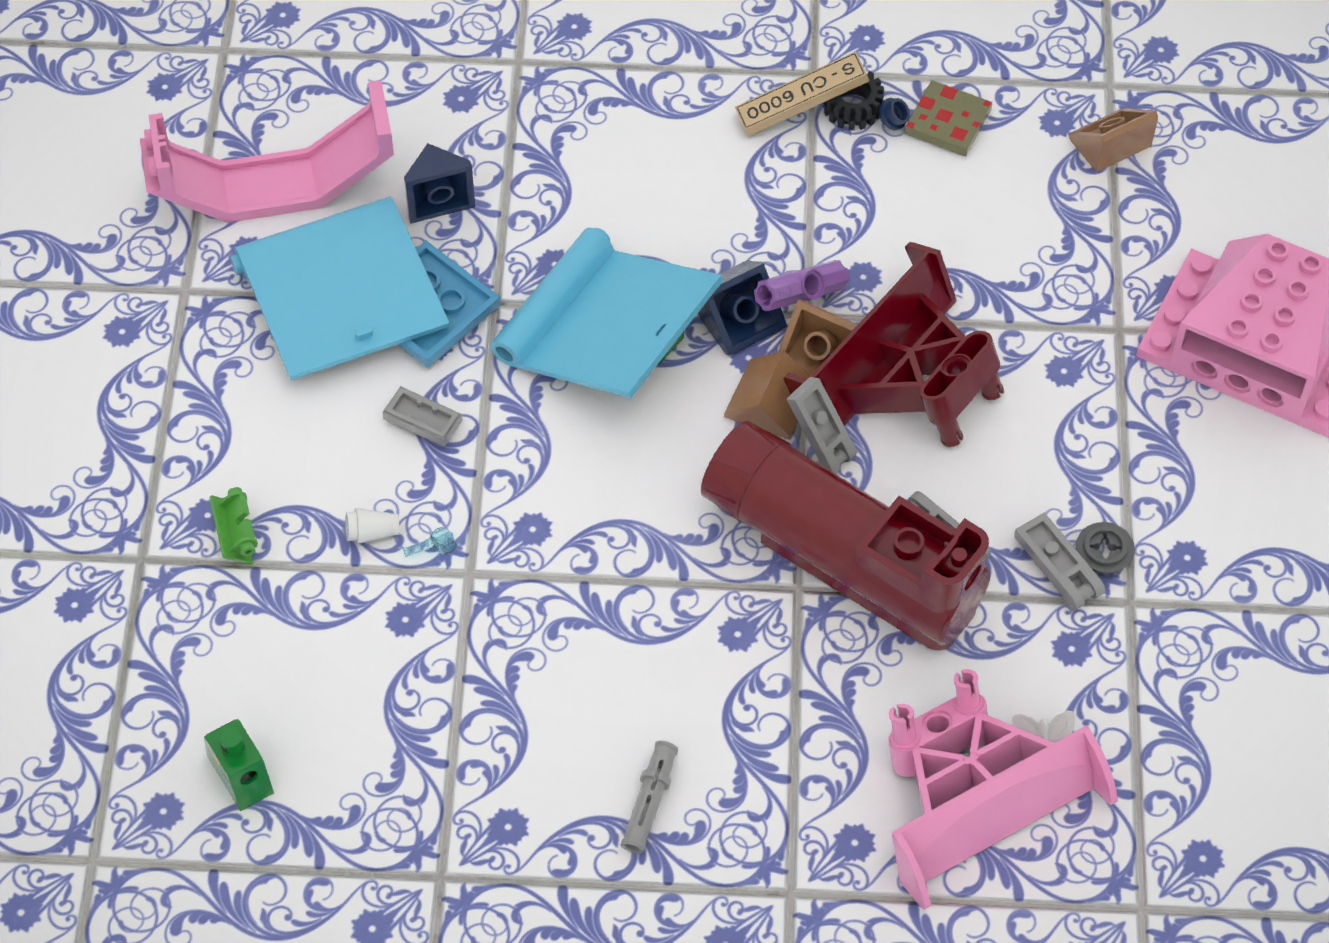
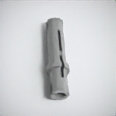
(662, 758)

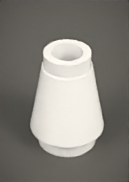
(370, 525)

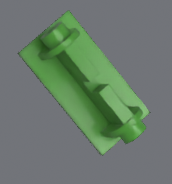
(233, 531)

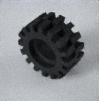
(857, 113)

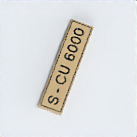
(802, 93)

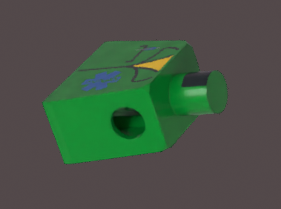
(233, 756)

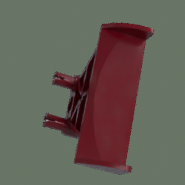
(900, 341)

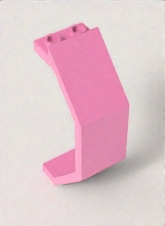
(272, 181)

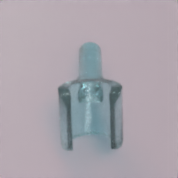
(439, 538)

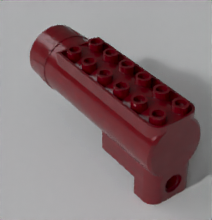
(880, 556)

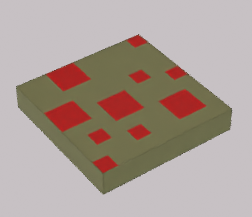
(948, 118)

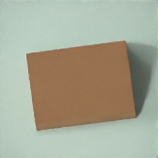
(1115, 136)
(813, 335)
(763, 394)

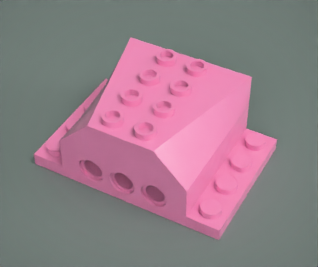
(1251, 327)

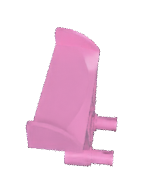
(996, 804)

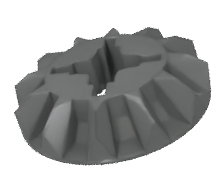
(1117, 541)

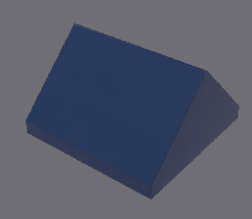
(438, 184)

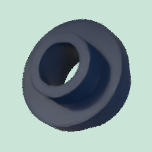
(894, 113)

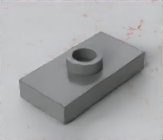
(422, 416)

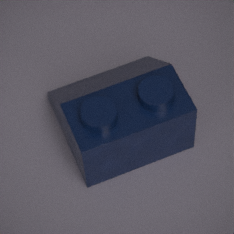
(733, 313)

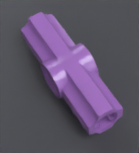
(801, 284)

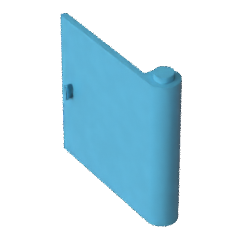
(341, 287)
(603, 316)

